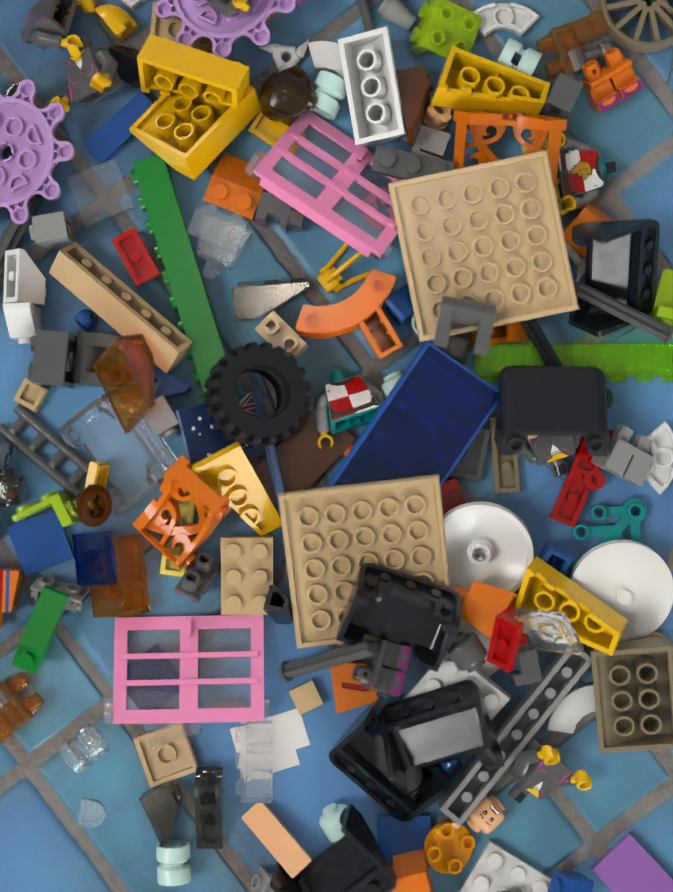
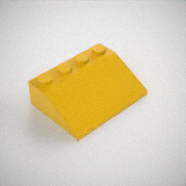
(193, 131)

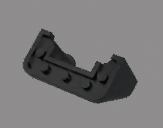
(402, 612)

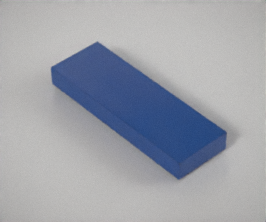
(116, 131)

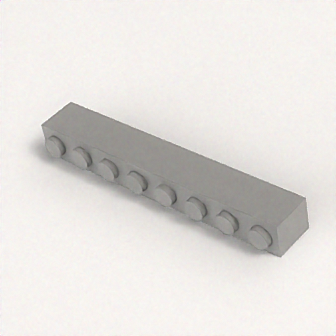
(514, 733)

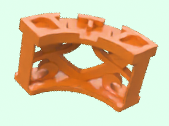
(479, 121)
(343, 317)
(209, 505)

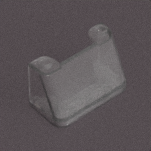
(135, 457)

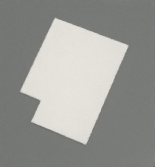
(288, 735)

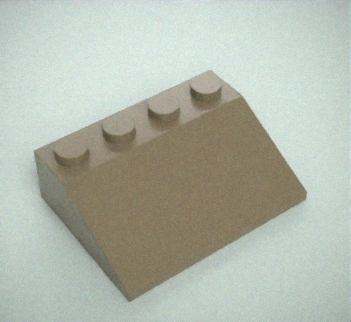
(634, 695)

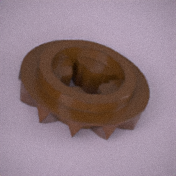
(101, 499)

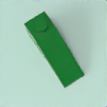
(40, 630)

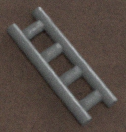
(30, 451)

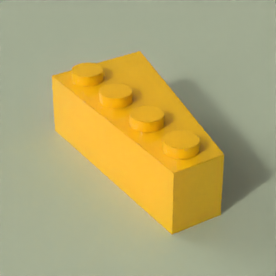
(190, 72)
(482, 84)

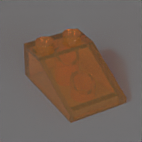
(128, 378)

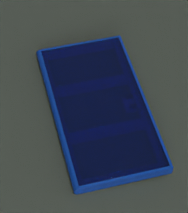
(421, 422)

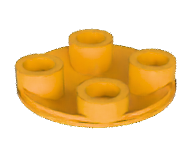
(448, 847)

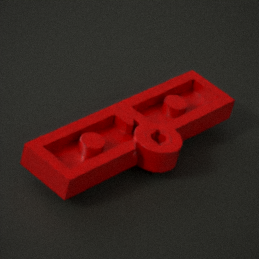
(576, 486)

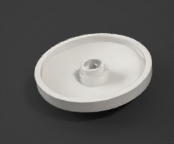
(486, 546)
(630, 581)

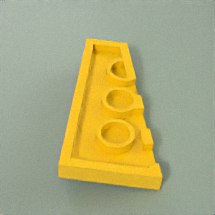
(232, 475)

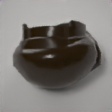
(287, 95)

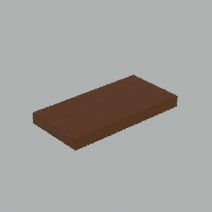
(302, 459)

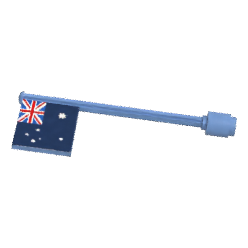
(203, 440)

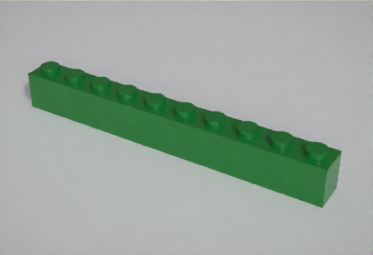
(180, 265)

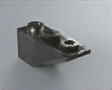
(259, 301)

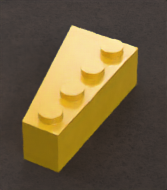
(552, 591)

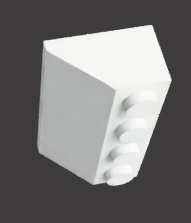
(372, 87)

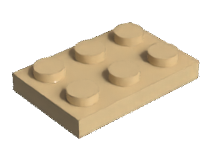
(246, 573)

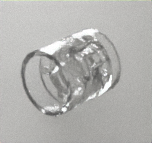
(80, 751)

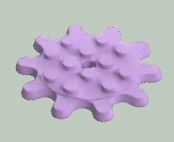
(203, 22)
(34, 150)

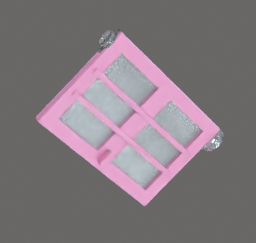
(330, 183)
(188, 670)

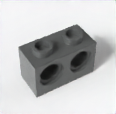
(562, 96)

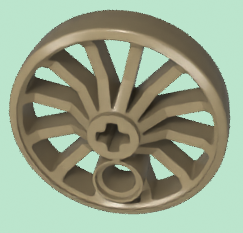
(658, 10)

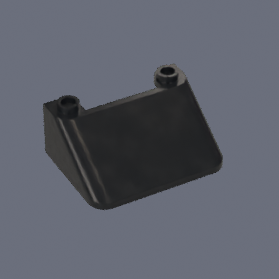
(619, 264)
(551, 404)
(436, 730)
(347, 865)

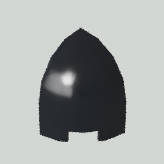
(127, 64)
(278, 606)

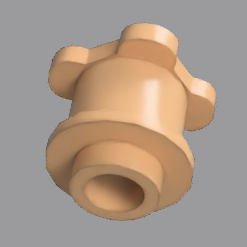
(437, 117)

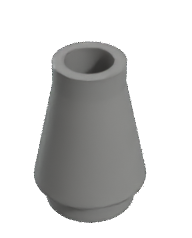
(396, 13)

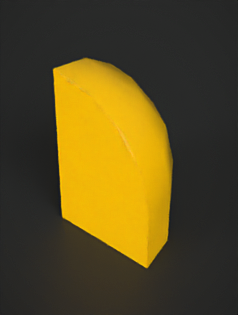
(117, 20)

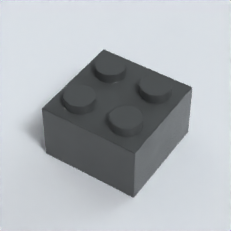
(52, 358)

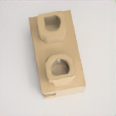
(279, 333)

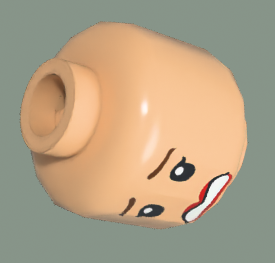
(486, 815)

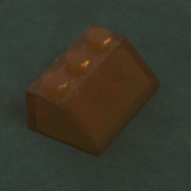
(131, 592)

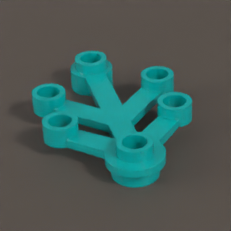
(614, 532)

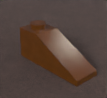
(414, 96)

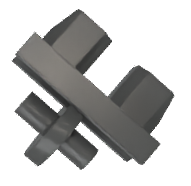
(198, 577)

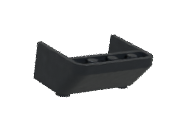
(363, 760)

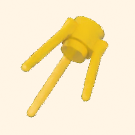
(330, 277)

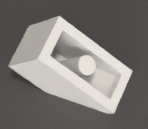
(22, 279)
(22, 321)

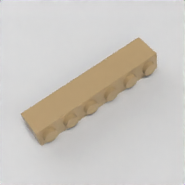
(119, 305)

